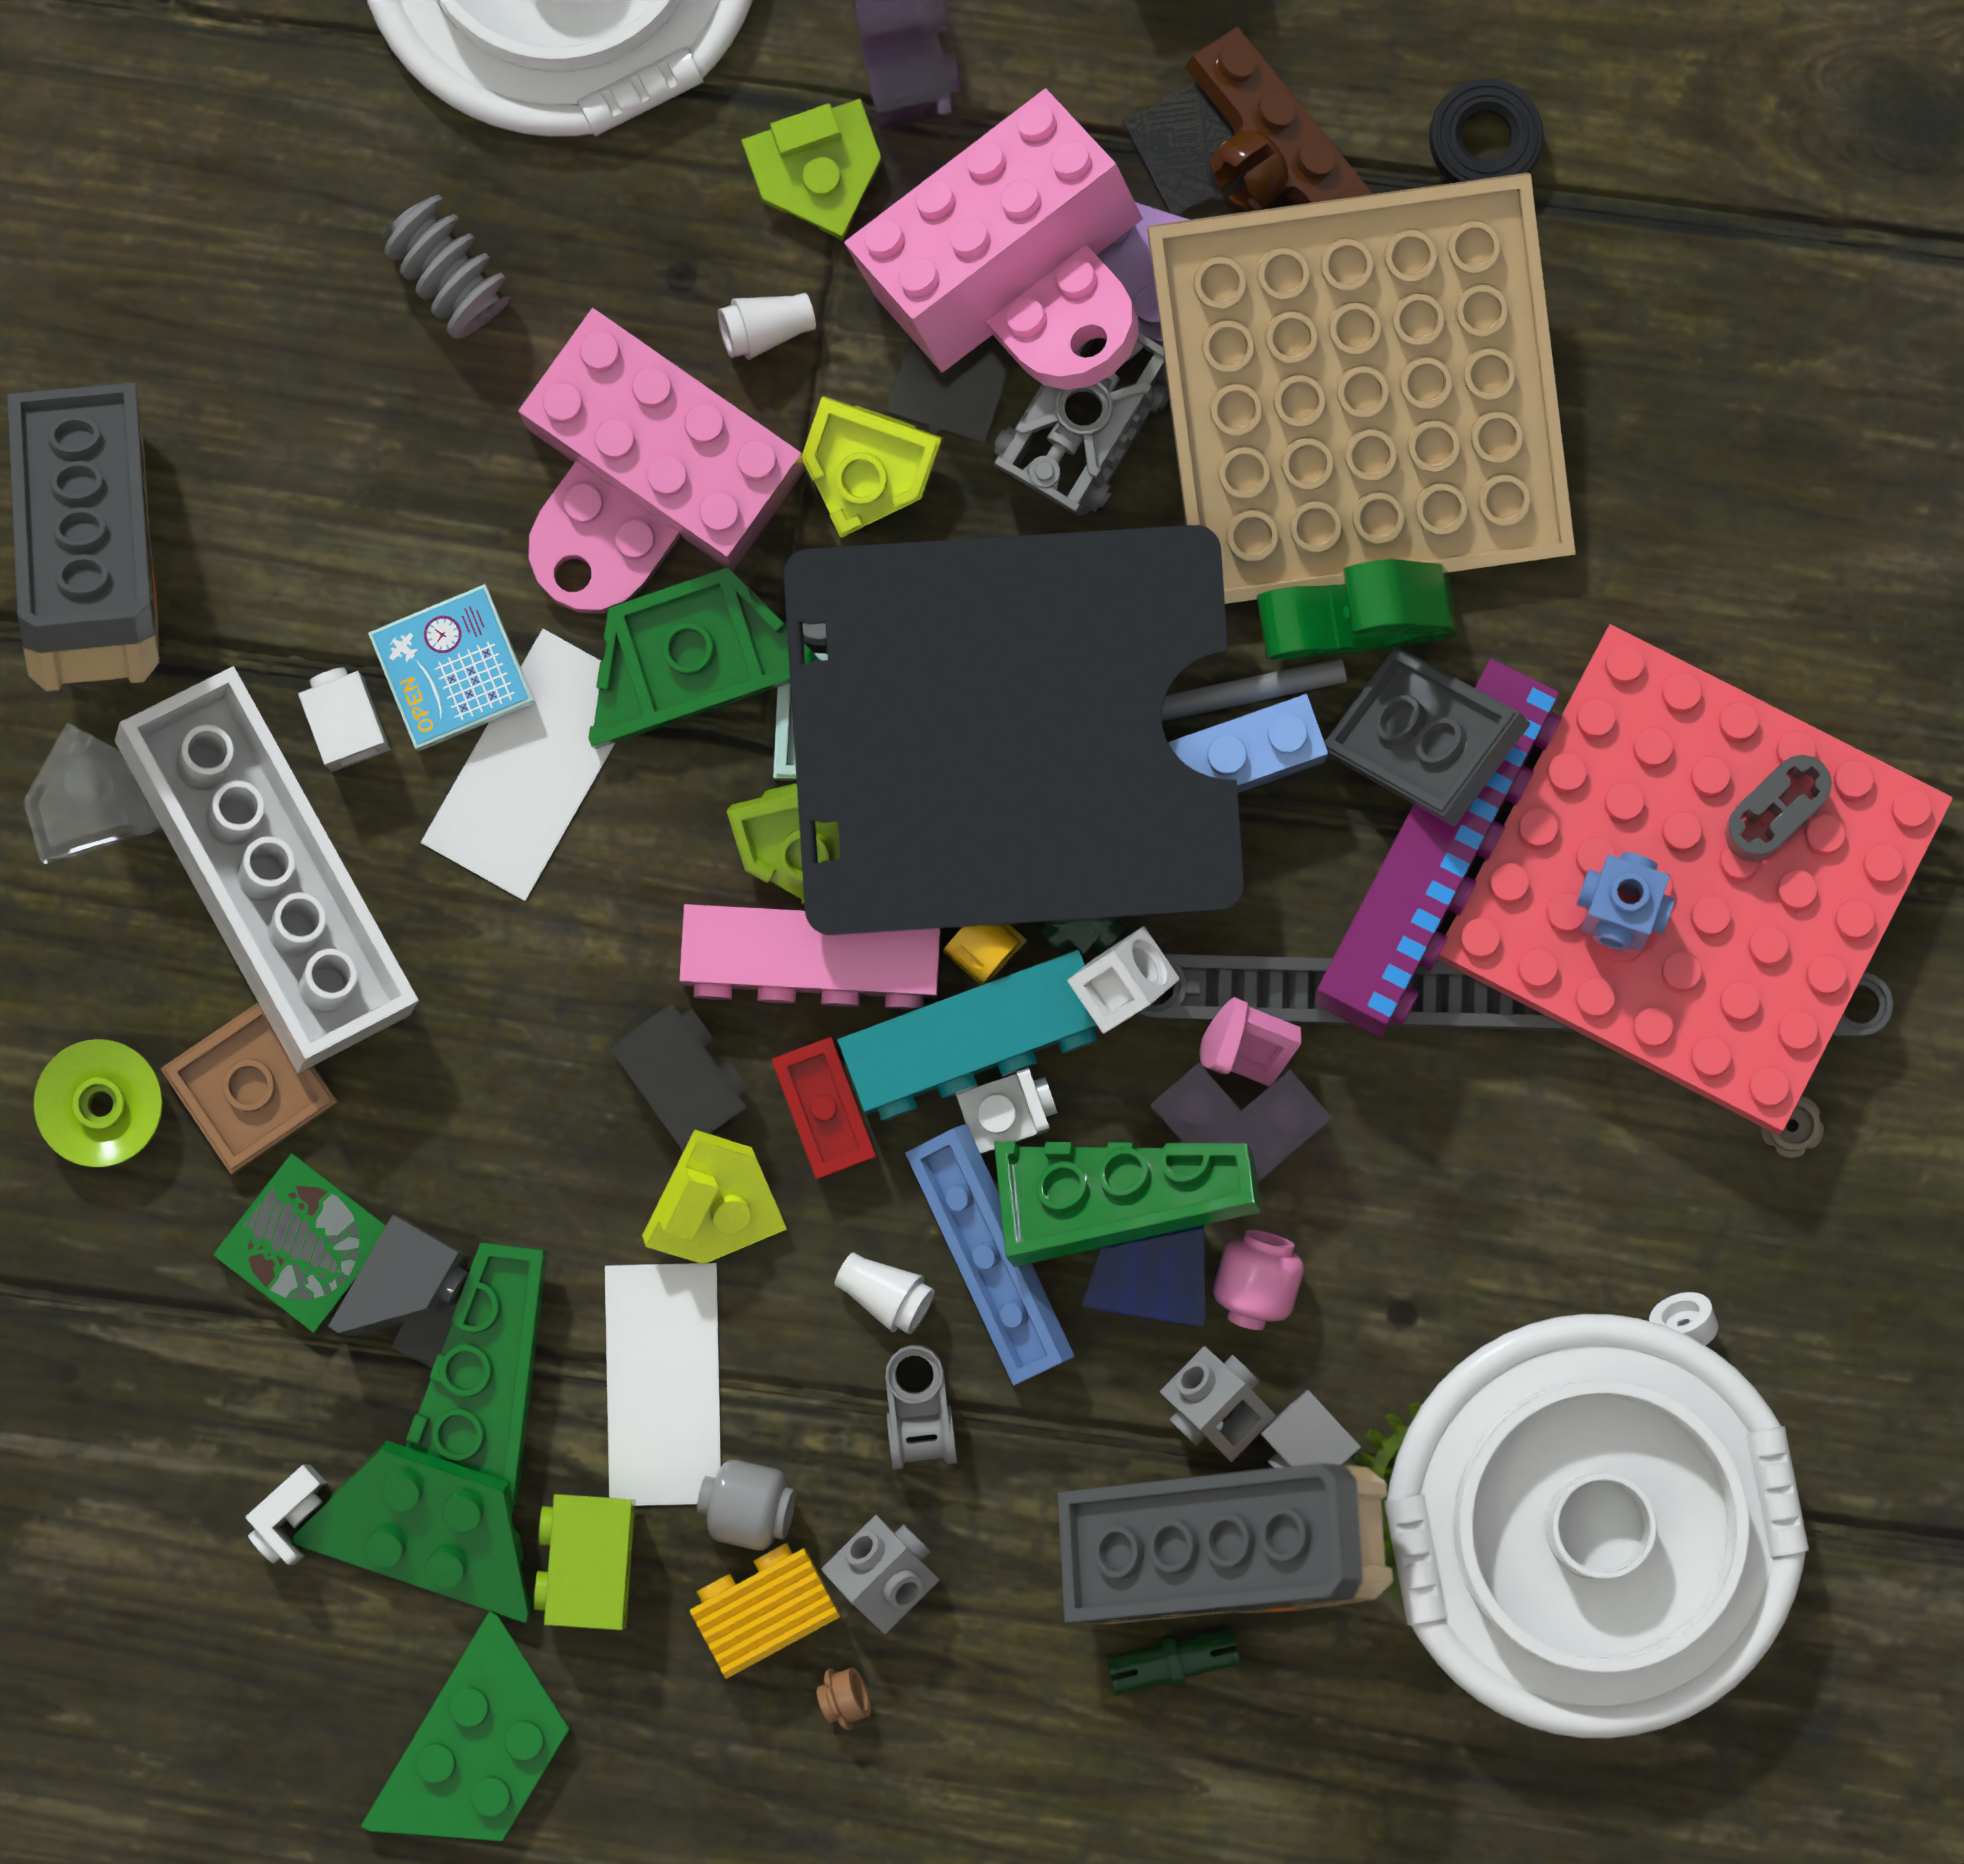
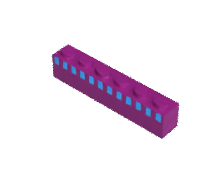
(1429, 876)

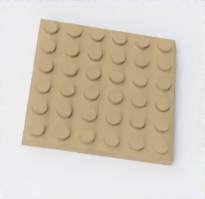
(1364, 383)

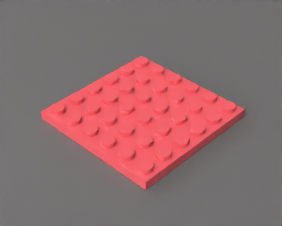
(1753, 950)

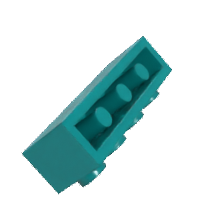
(968, 1035)

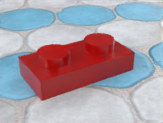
(823, 1108)

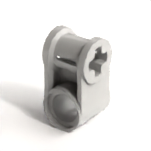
(919, 1413)

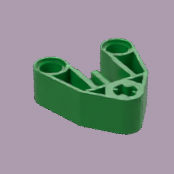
(1374, 610)

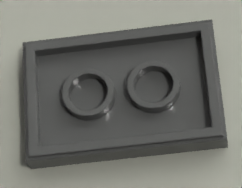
(1425, 735)

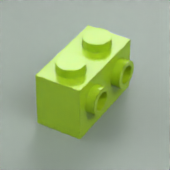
(587, 1561)

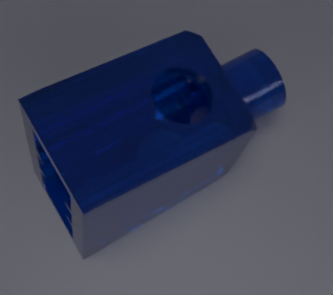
(1152, 1278)

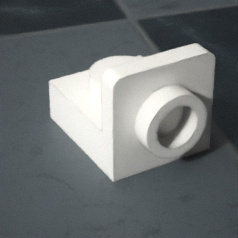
(1007, 1109)
(289, 1502)

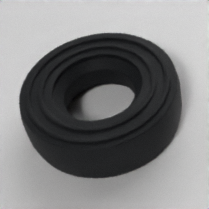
(1491, 97)

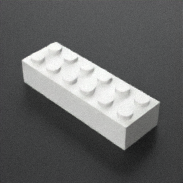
(265, 869)

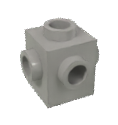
(1211, 1392)
(882, 1572)

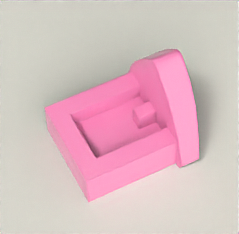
(1248, 1043)

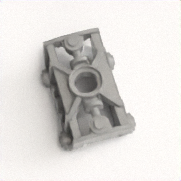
(1104, 440)

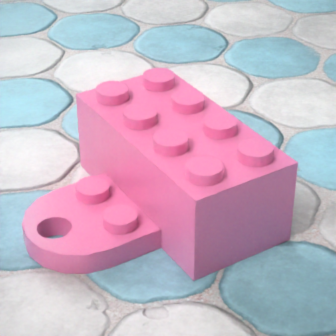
(1011, 251)
(649, 467)

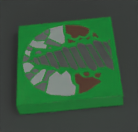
(301, 1243)

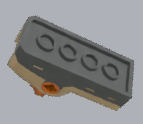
(82, 535)
(1223, 1544)

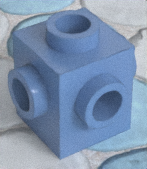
(1619, 923)

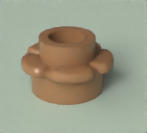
(844, 1697)

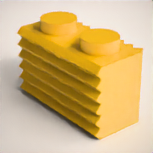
(764, 1611)

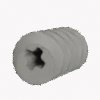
(444, 267)

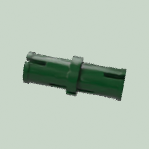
(1173, 1660)

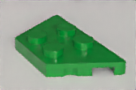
(686, 655)
(426, 1528)
(475, 1748)

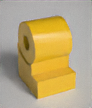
(984, 950)

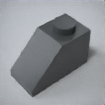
(401, 1280)

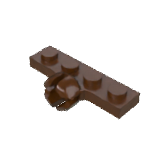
(1274, 135)

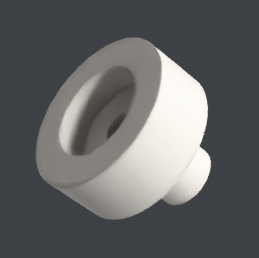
(1687, 1314)

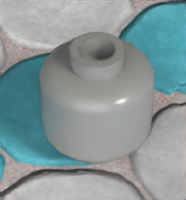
(747, 1505)

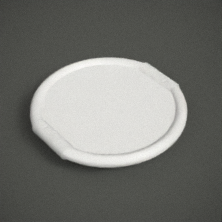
(558, 61)
(1596, 1526)

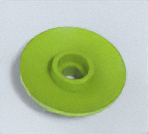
(66, 1095)

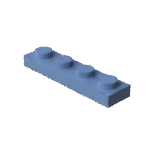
(971, 1223)

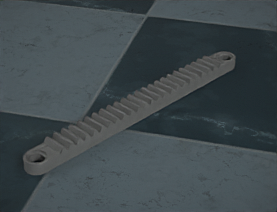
(1445, 998)

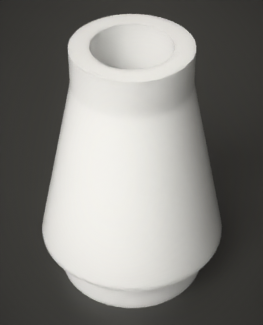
(763, 323)
(886, 1292)

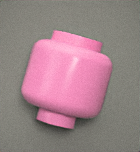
(1258, 1279)

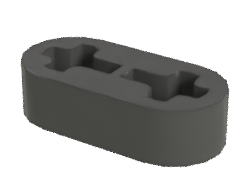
(1767, 797)

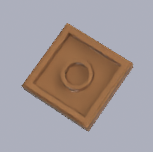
(246, 1089)

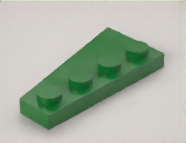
(1096, 1197)
(485, 1371)

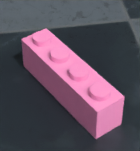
(785, 955)

